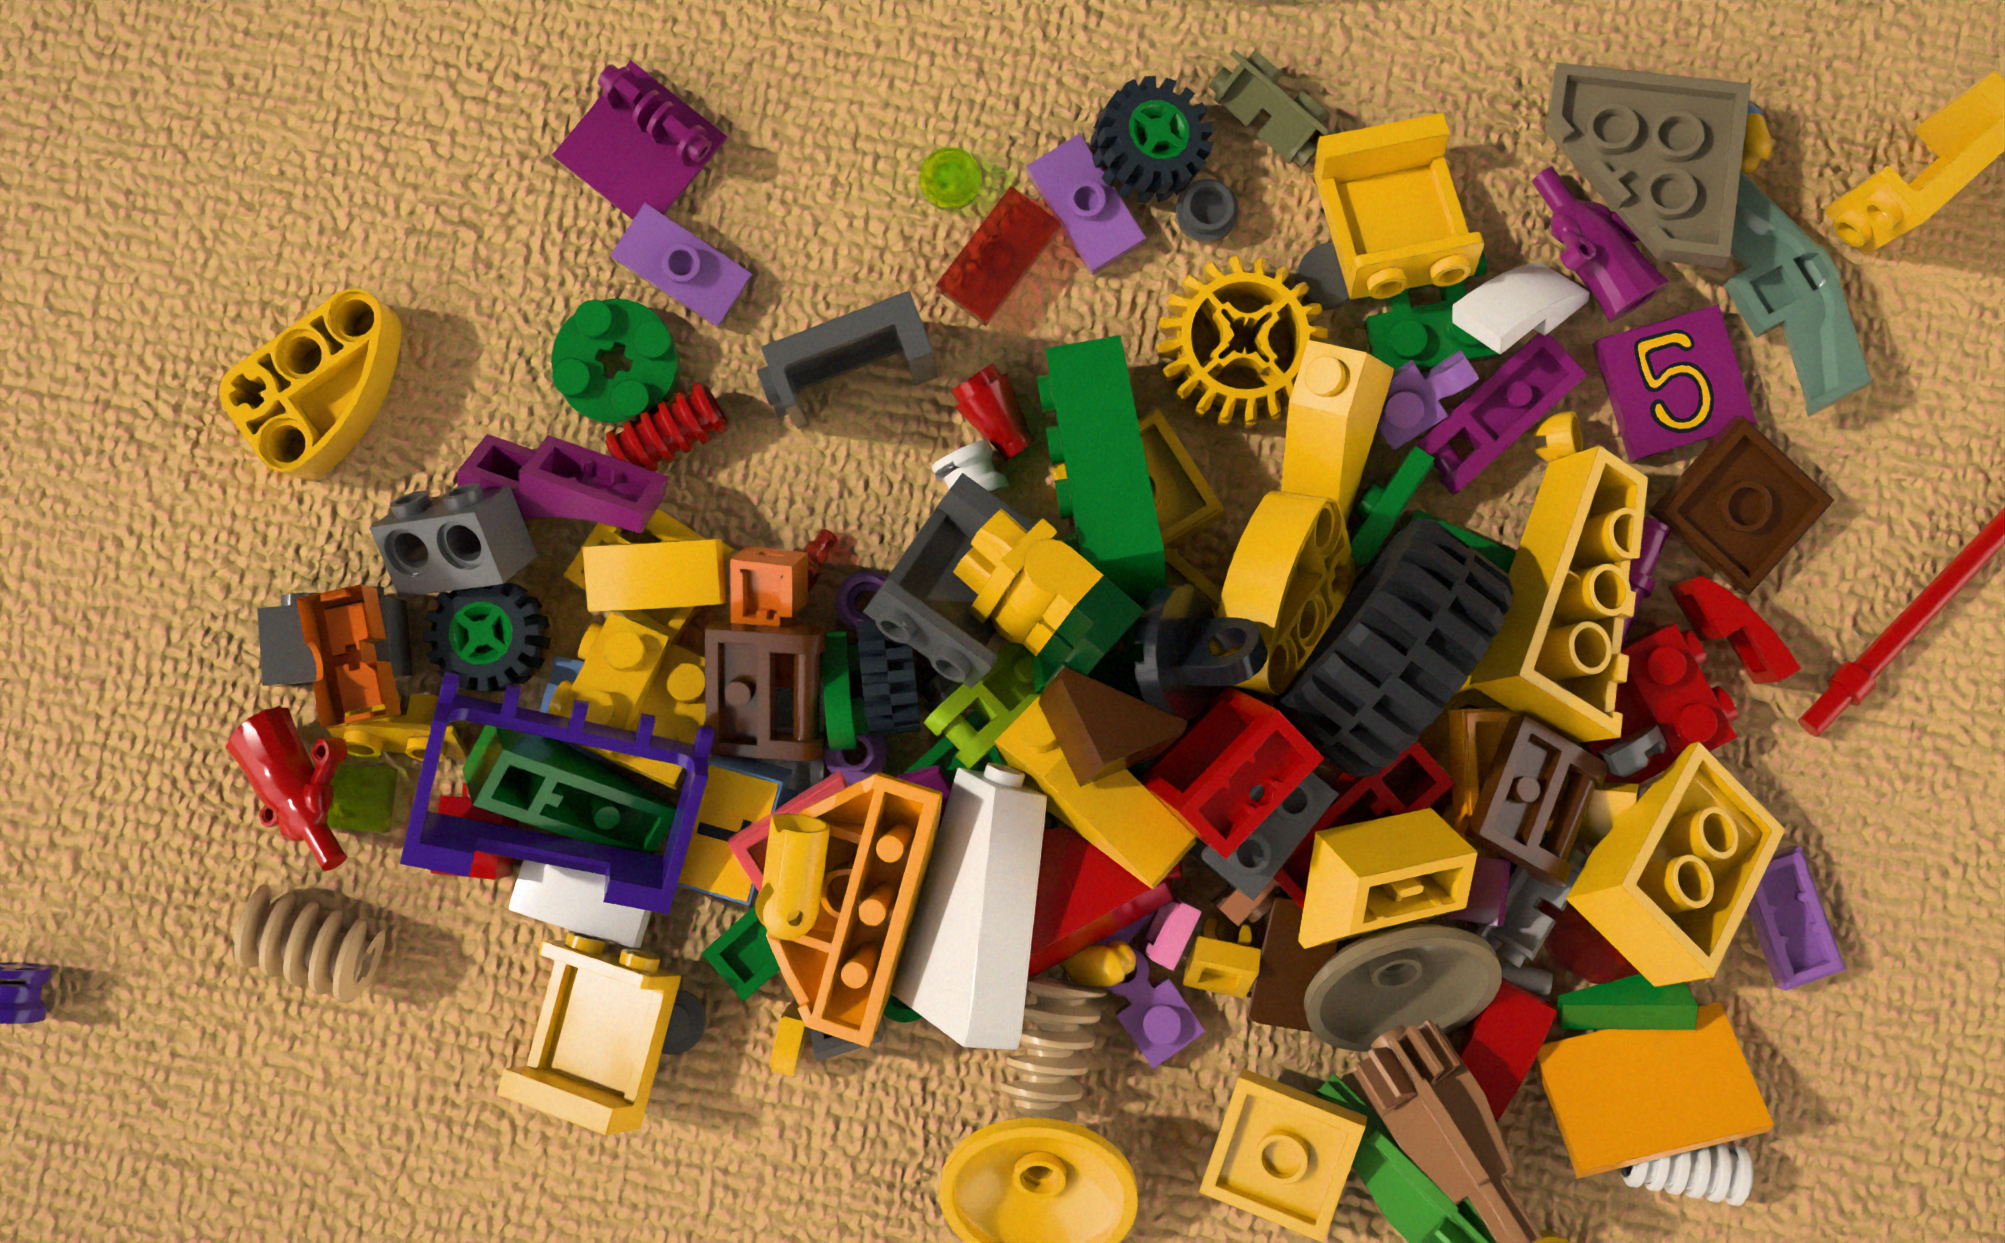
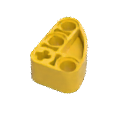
(326, 405)
(1288, 581)

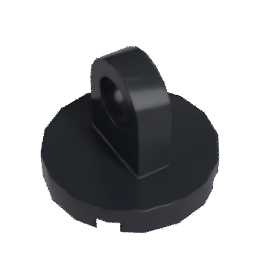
(1185, 650)

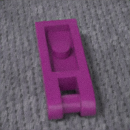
(1502, 409)

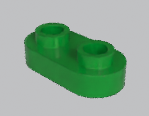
(843, 710)

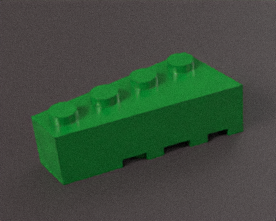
(1103, 464)

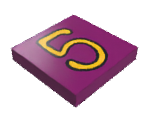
(1672, 382)

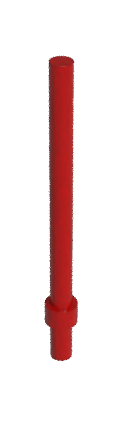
(1856, 679)

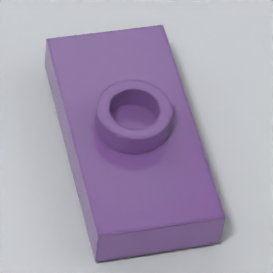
(1085, 205)
(681, 265)
(1793, 923)

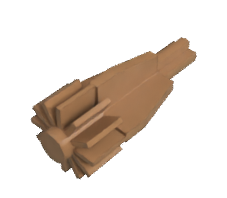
(1444, 1124)

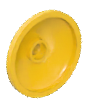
(1038, 1185)

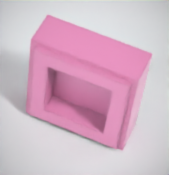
(1169, 932)

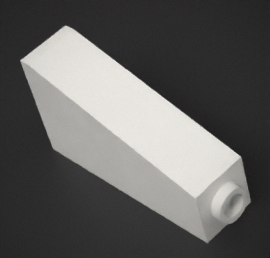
(977, 911)

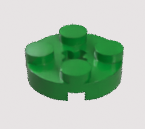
(598, 330)

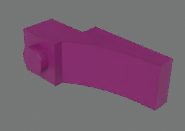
(567, 481)

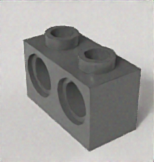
(453, 540)

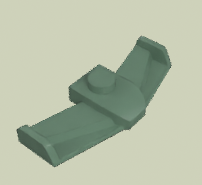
(1795, 287)

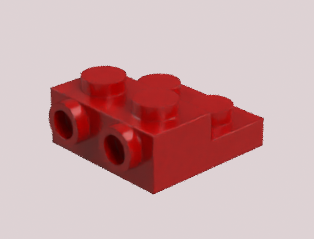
(1672, 691)

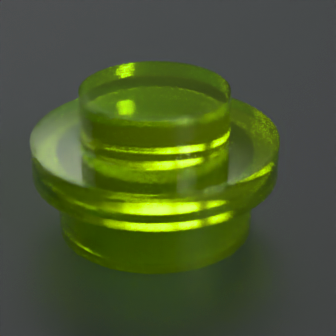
(950, 178)

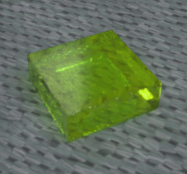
(362, 798)

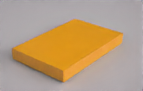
(1650, 1092)

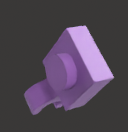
(1414, 398)

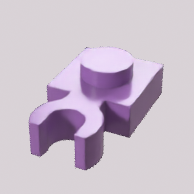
(1155, 1014)

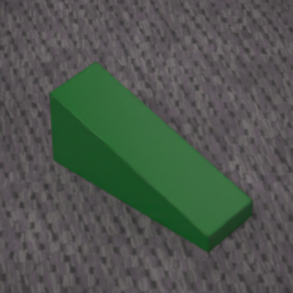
(1629, 1005)

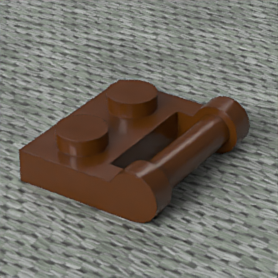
(743, 690)
(1522, 795)

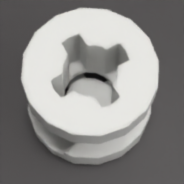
(975, 463)

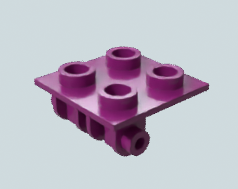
(639, 142)

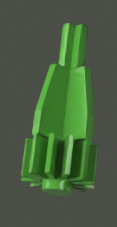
(1399, 1186)

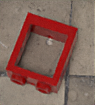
(1217, 762)

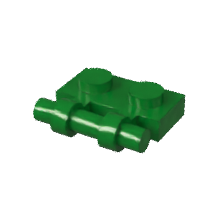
(1424, 331)

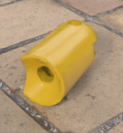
(793, 875)

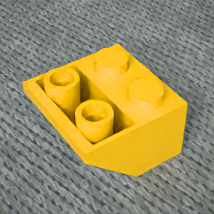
(1384, 876)

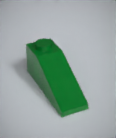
(563, 791)

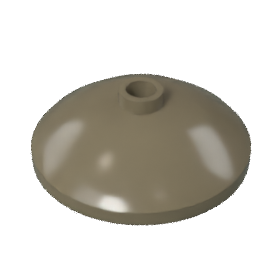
(1401, 980)

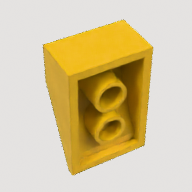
(1679, 870)

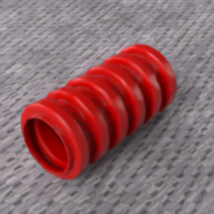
(668, 429)

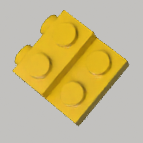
(635, 673)

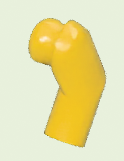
(1101, 964)

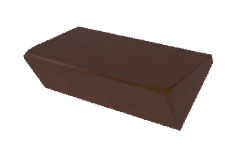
(1285, 969)

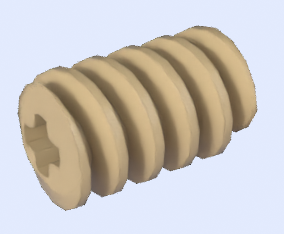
(305, 948)
(1052, 1047)

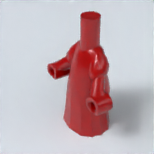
(287, 782)

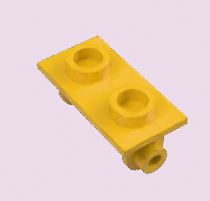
(401, 732)

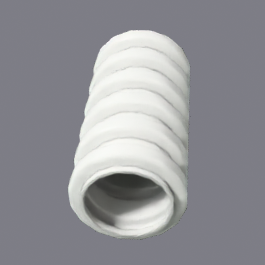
(1707, 1171)

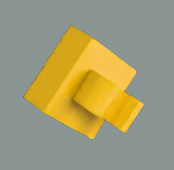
(1220, 964)

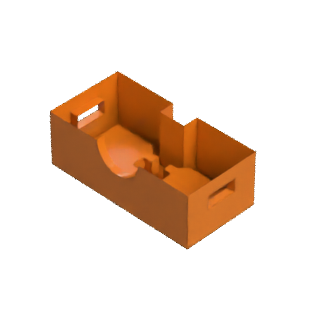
(770, 590)
(346, 655)

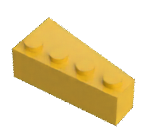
(1570, 599)

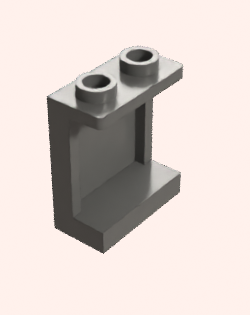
(842, 347)
(929, 603)
(1272, 841)

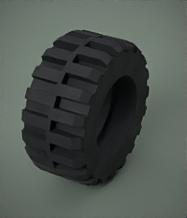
(1397, 648)

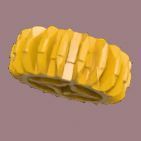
(1224, 319)

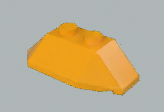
(869, 895)

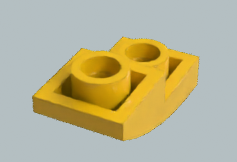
(654, 575)

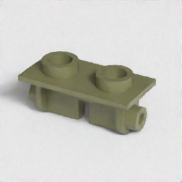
(1254, 89)

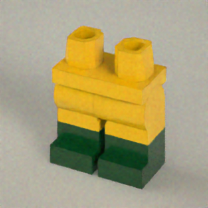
(1044, 595)

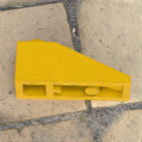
(1333, 421)
(1109, 813)

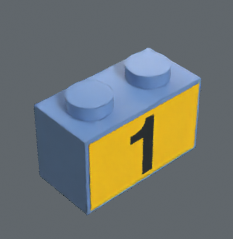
(734, 797)

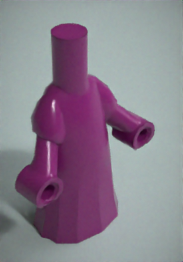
(1599, 249)

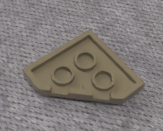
(1656, 153)

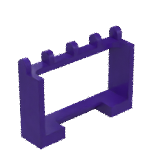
(631, 877)

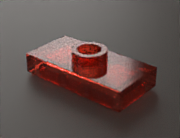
(998, 256)

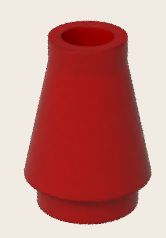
(994, 411)

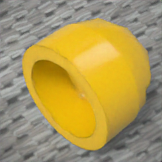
(1562, 436)

